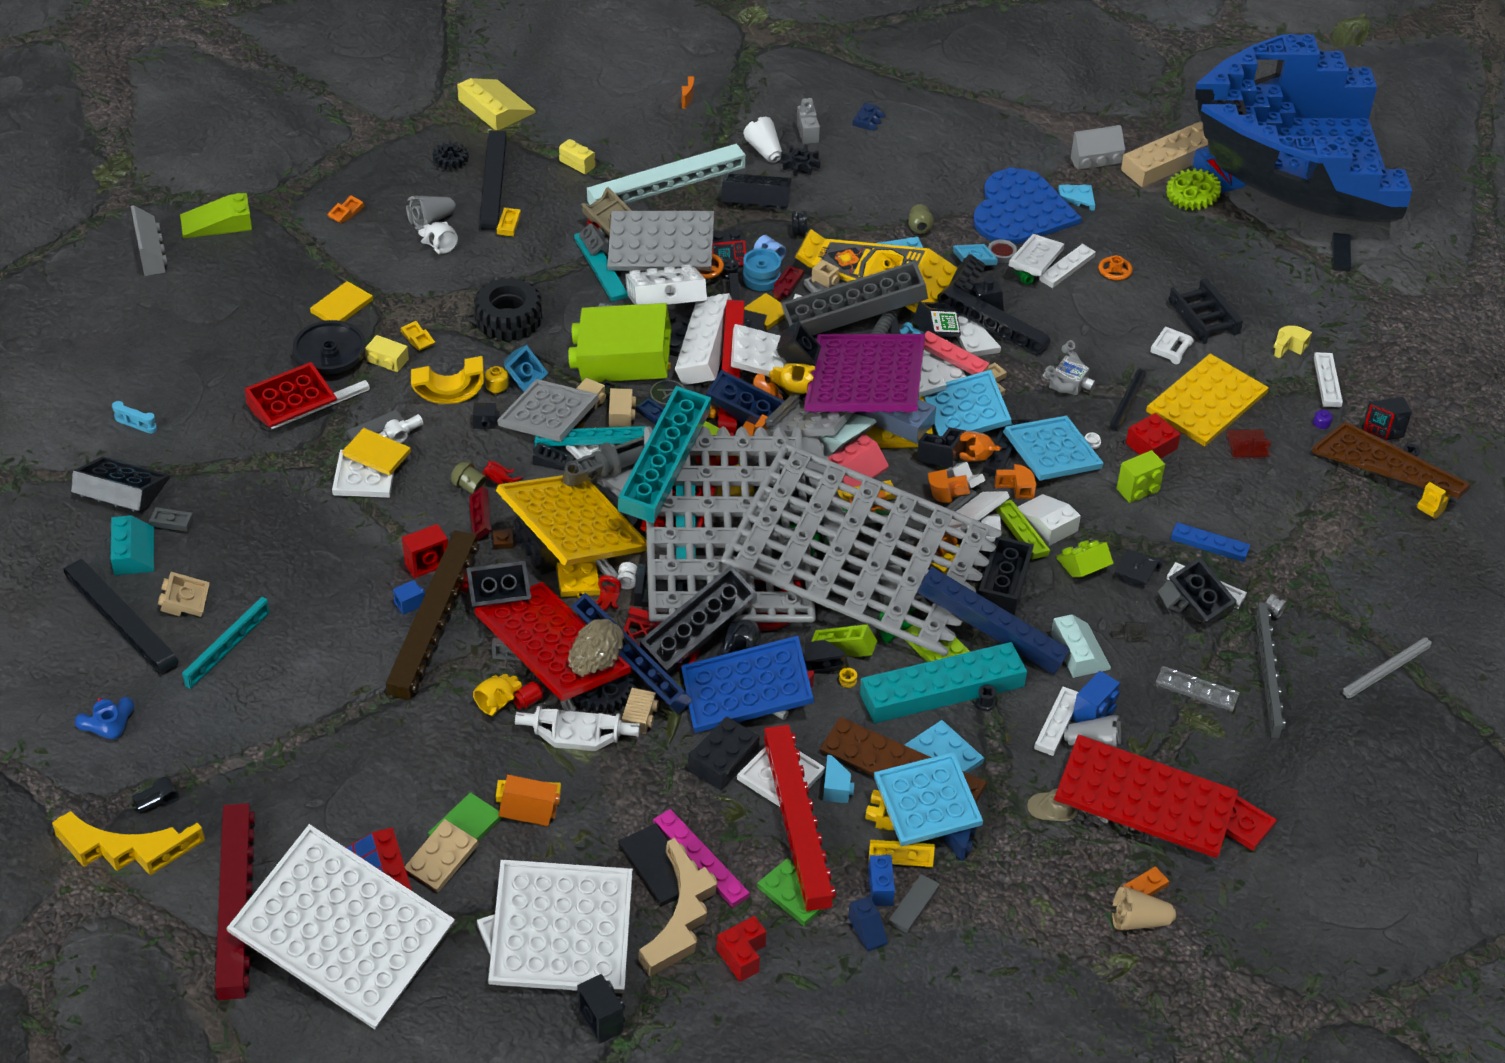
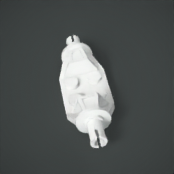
(576, 729)

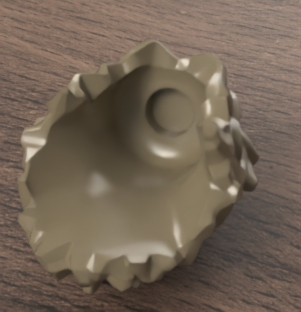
(596, 647)

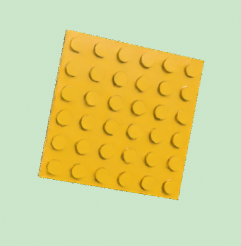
(572, 520)

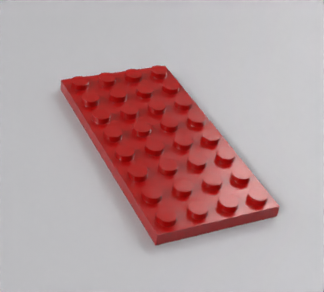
(541, 635)
(1147, 796)

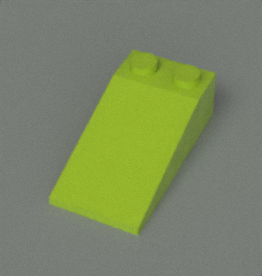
(217, 217)

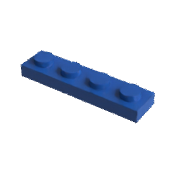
(1210, 542)

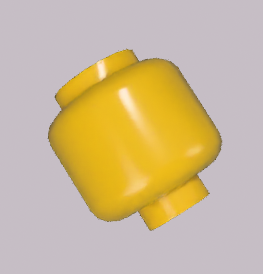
(496, 379)

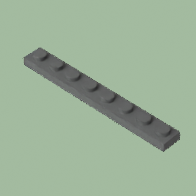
(1270, 675)

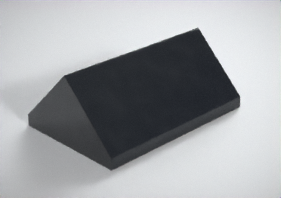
(498, 584)

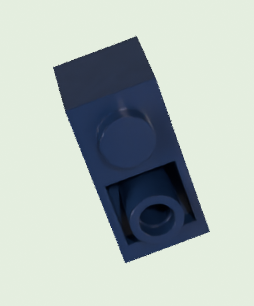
(960, 842)

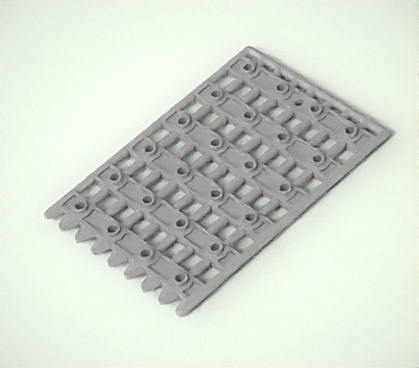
(714, 537)
(845, 538)

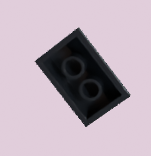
(1203, 591)

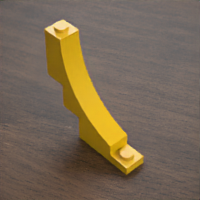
(149, 849)

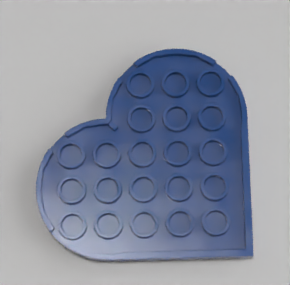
(1021, 205)

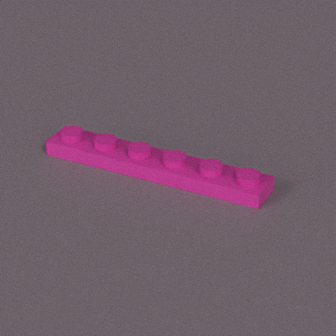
(727, 885)

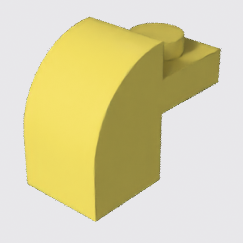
(1292, 338)

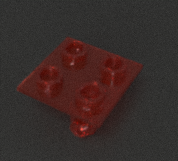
(1248, 443)

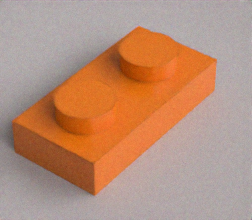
(1149, 882)

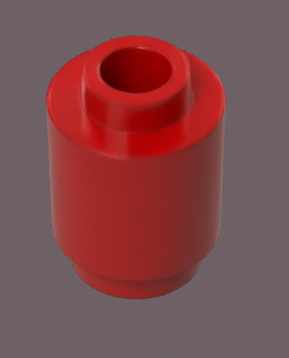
(528, 695)

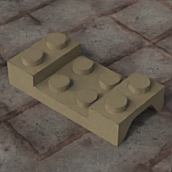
(601, 210)

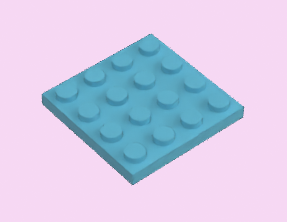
(970, 404)
(1053, 447)
(928, 799)

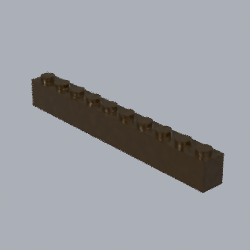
(432, 615)

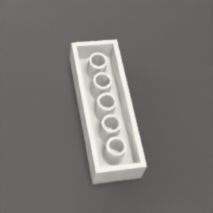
(703, 341)

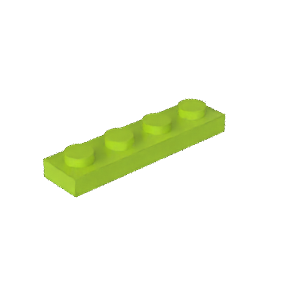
(1022, 528)

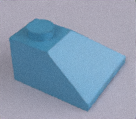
(524, 367)

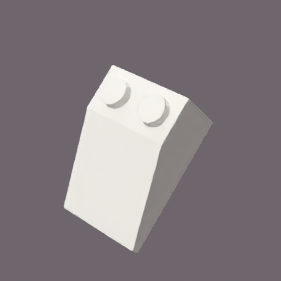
(1051, 518)

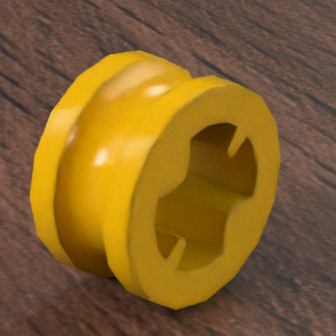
(848, 683)

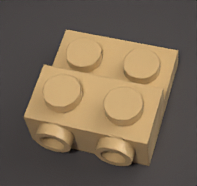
(183, 595)

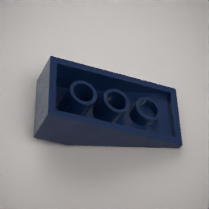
(741, 398)

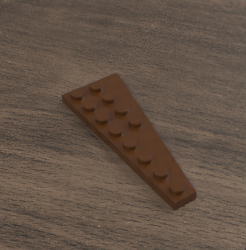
(1366, 451)

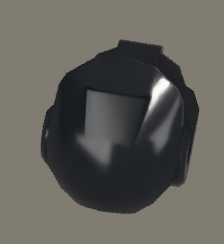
(741, 635)

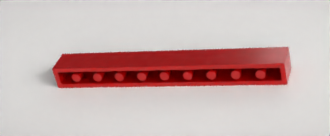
(798, 818)

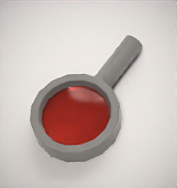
(1003, 250)

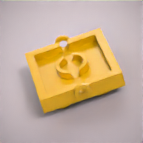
(578, 579)

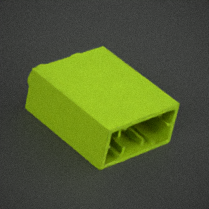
(622, 342)

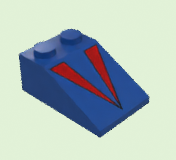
(1206, 161)

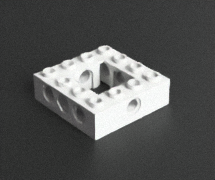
(683, 283)

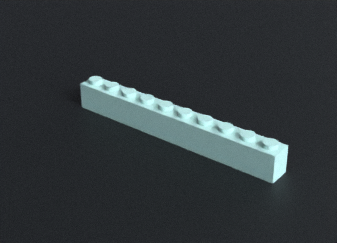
(672, 175)

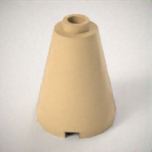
(1140, 910)

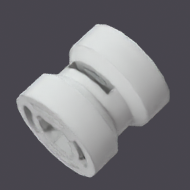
(627, 575)

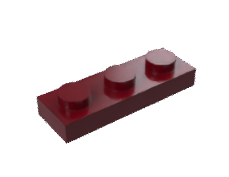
(480, 513)

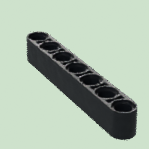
(994, 319)

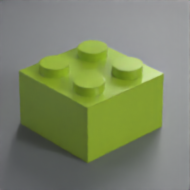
(1140, 476)

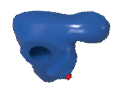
(107, 718)

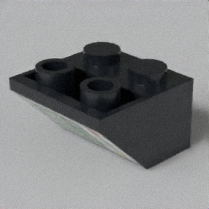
(938, 319)

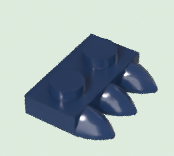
(868, 117)

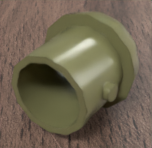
(920, 219)
(467, 477)

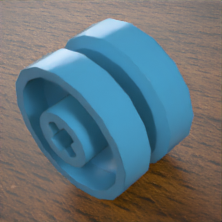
(761, 269)

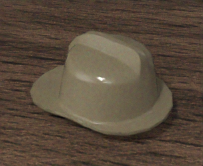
(1046, 808)

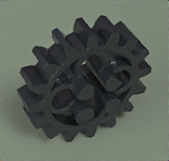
(444, 155)

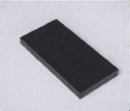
(648, 856)

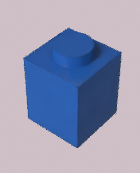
(408, 596)

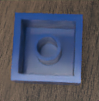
(1096, 698)

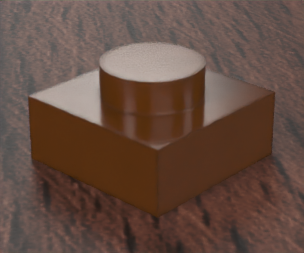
(502, 539)

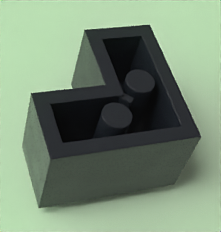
(941, 449)

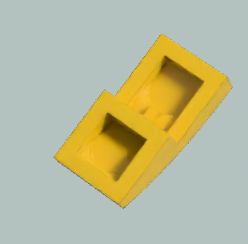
(417, 336)

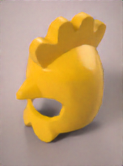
(793, 377)
(495, 693)

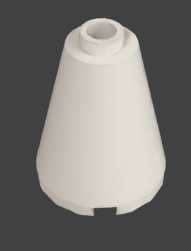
(764, 138)

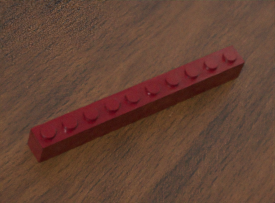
(233, 895)

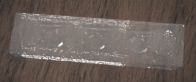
(1197, 688)

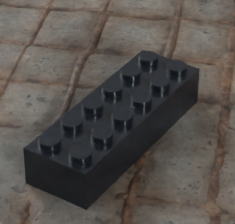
(698, 620)

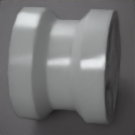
(1275, 605)

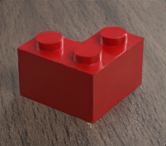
(739, 947)

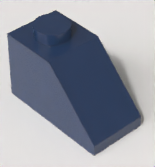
(867, 923)

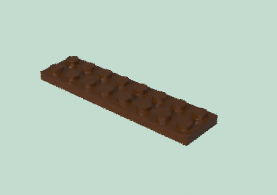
(874, 752)

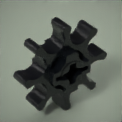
(800, 160)

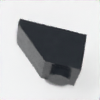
(824, 656)

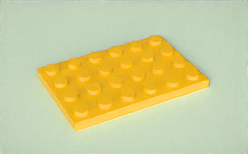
(1207, 399)

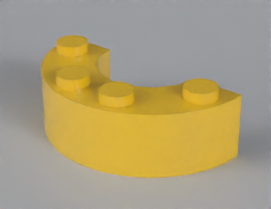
(451, 388)

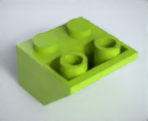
(1085, 558)

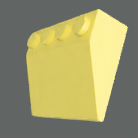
(493, 102)

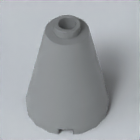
(428, 209)
(1101, 729)

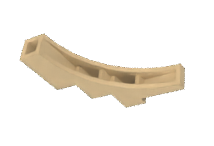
(677, 938)

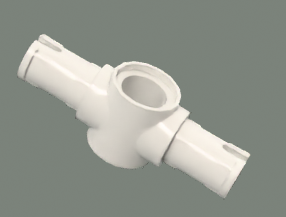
(398, 430)

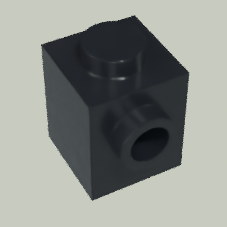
(485, 415)

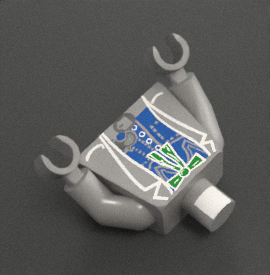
(1070, 374)

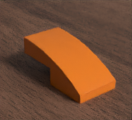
(688, 92)
(347, 210)

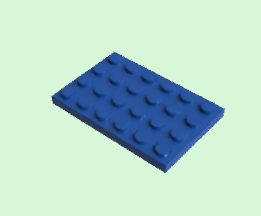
(747, 683)

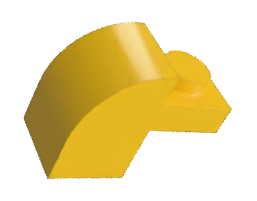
(1433, 500)

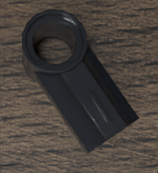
(161, 792)

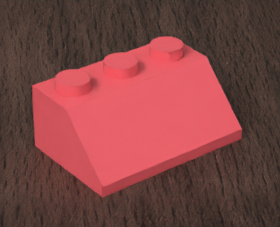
(861, 456)

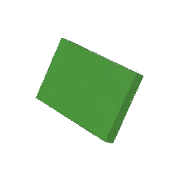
(472, 817)

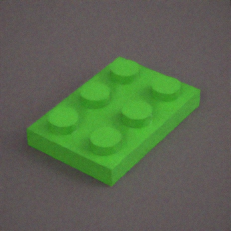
(784, 889)

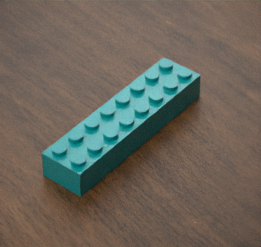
(664, 454)
(941, 682)

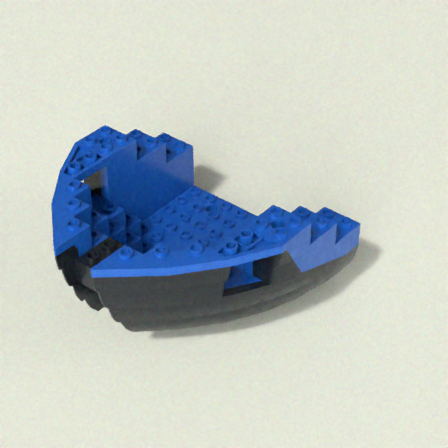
(1301, 130)

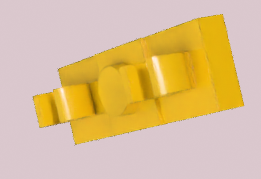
(913, 854)

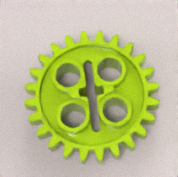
(1193, 189)

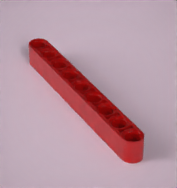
(733, 316)

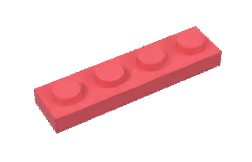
(954, 354)

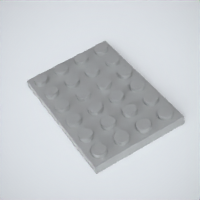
(660, 240)

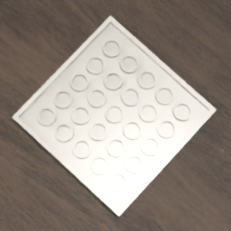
(560, 925)

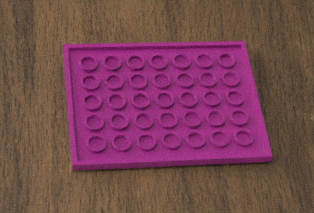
(866, 373)

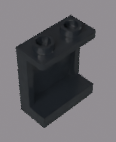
(641, 586)

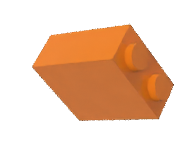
(529, 800)

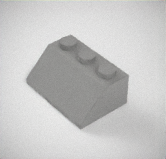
(1098, 147)

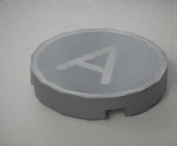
(662, 390)

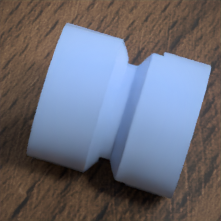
(769, 243)

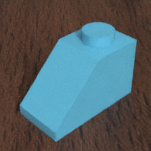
(837, 782)

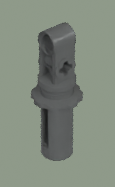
(603, 462)

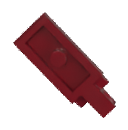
(787, 282)

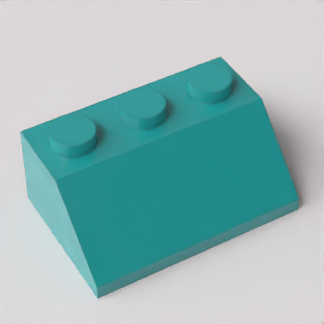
(131, 546)

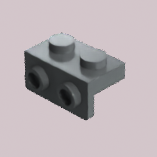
(595, 239)

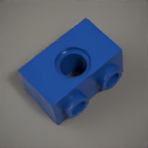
(881, 880)

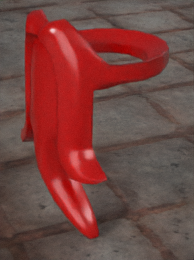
(498, 473)
(609, 594)

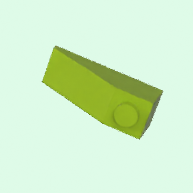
(853, 640)

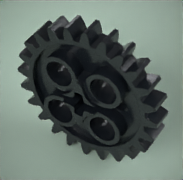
(613, 695)

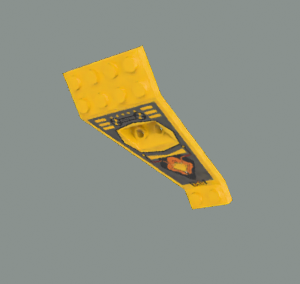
(864, 259)

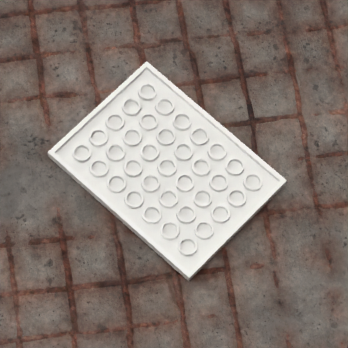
(341, 926)

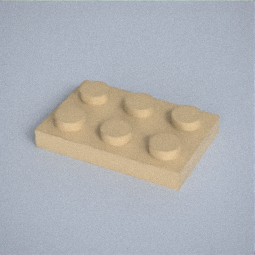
(441, 856)

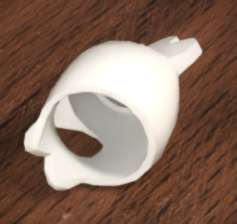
(439, 236)

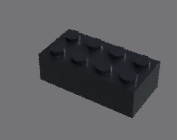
(1006, 573)

